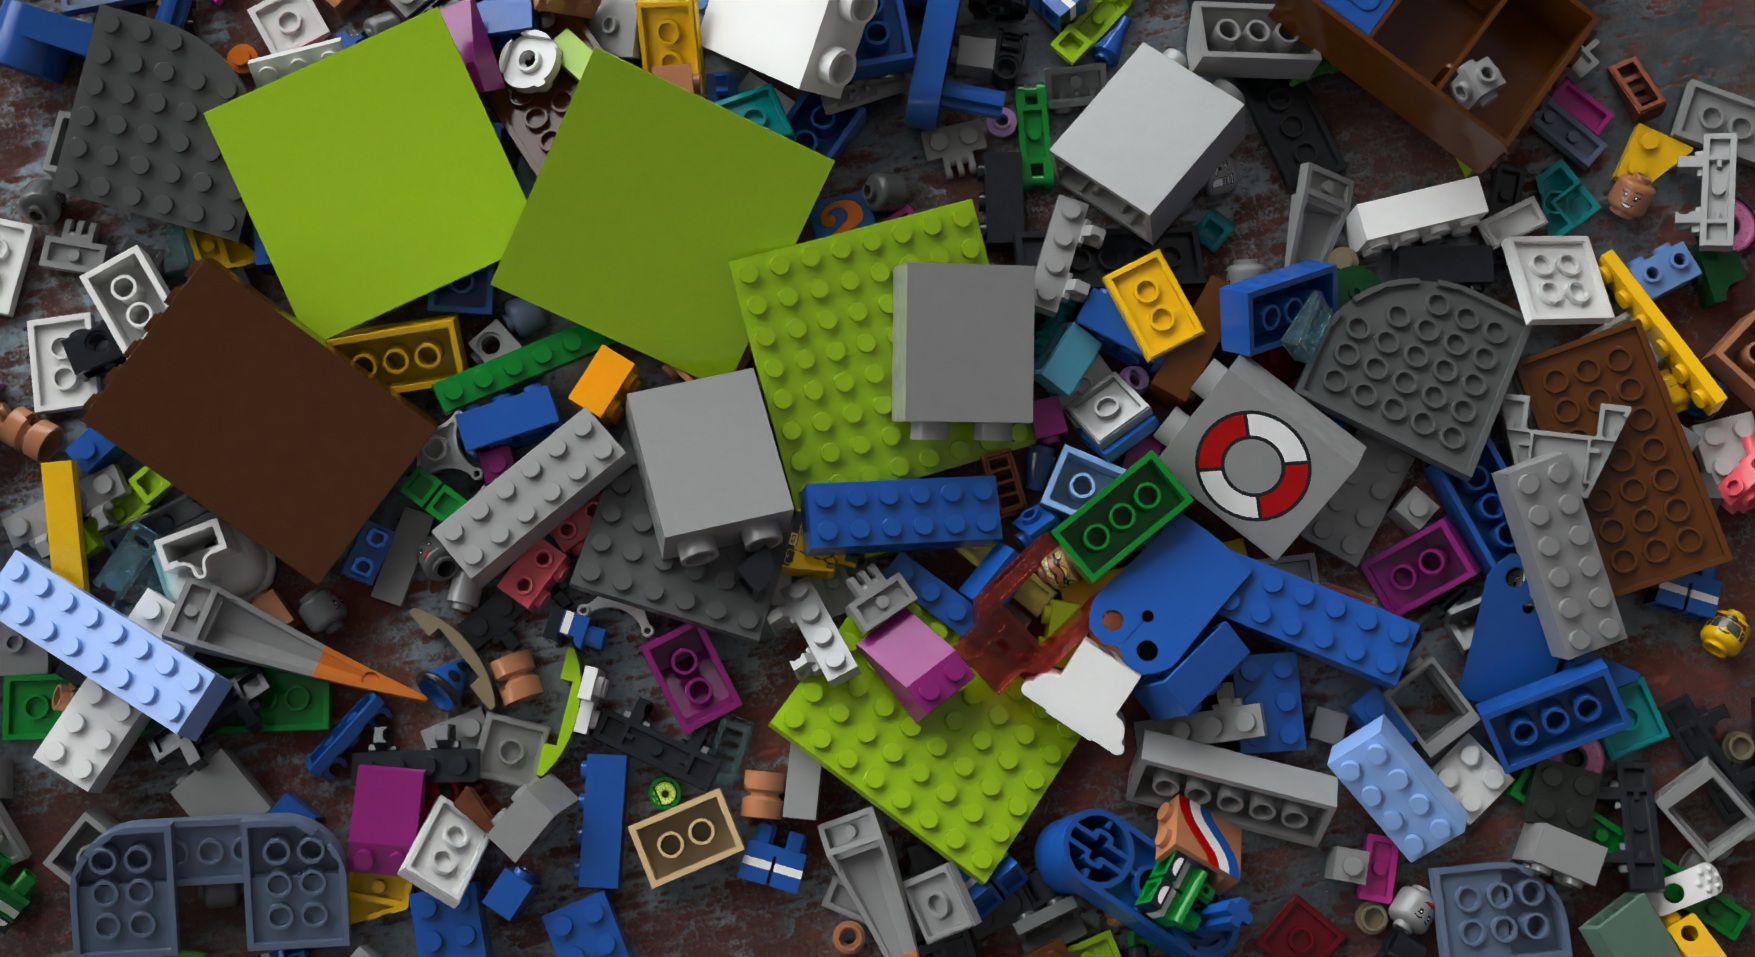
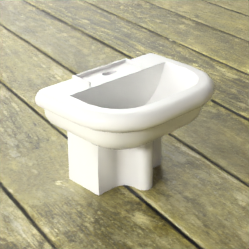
(232, 563)
(1087, 694)

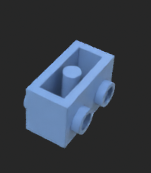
(1666, 270)

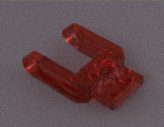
(999, 643)

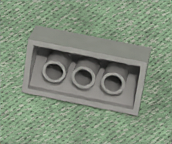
(1245, 43)

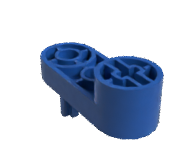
(44, 41)
(929, 86)
(1103, 861)

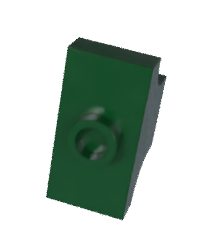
(1718, 274)

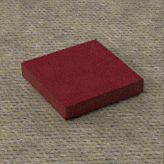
(1299, 932)

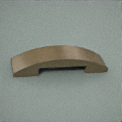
(485, 685)

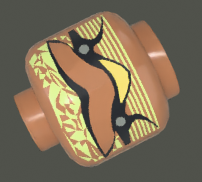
(1058, 571)

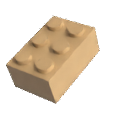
(686, 838)

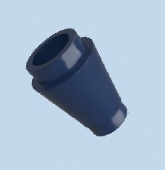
(1038, 466)

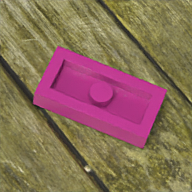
(1381, 869)

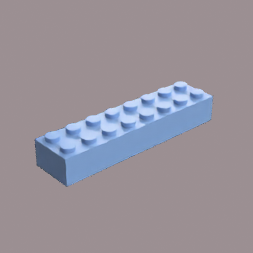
(109, 647)

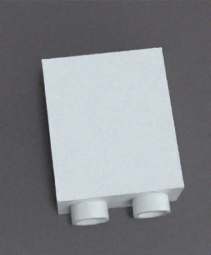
(791, 40)

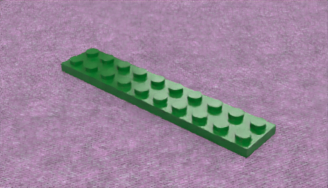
(295, 705)

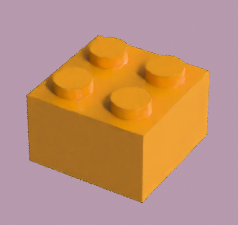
(606, 386)

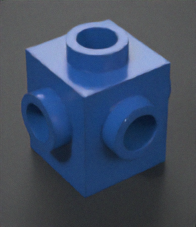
(1033, 524)

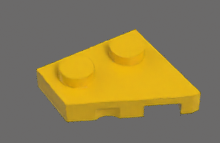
(1650, 153)
(225, 251)
(377, 895)

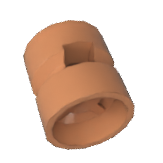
(35, 437)
(517, 678)
(763, 794)

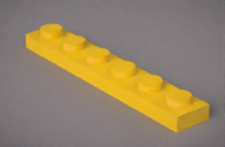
(1664, 338)

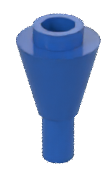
(1110, 47)

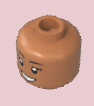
(1631, 195)

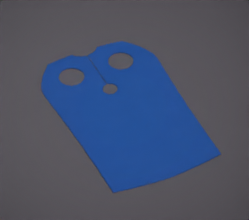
(1179, 579)
(1506, 642)

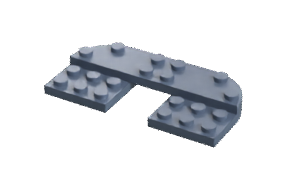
(130, 874)
(1497, 912)

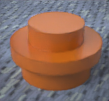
(239, 57)

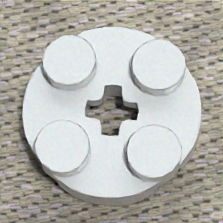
(540, 74)

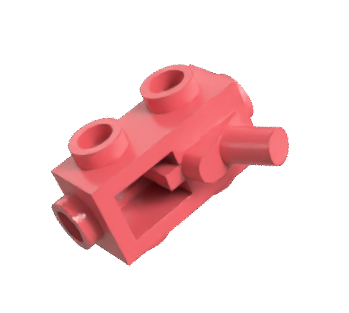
(1739, 486)

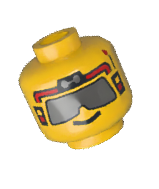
(1725, 633)

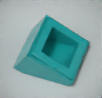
(1214, 229)

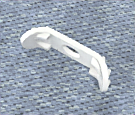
(1697, 883)

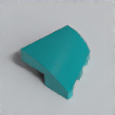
(1564, 200)

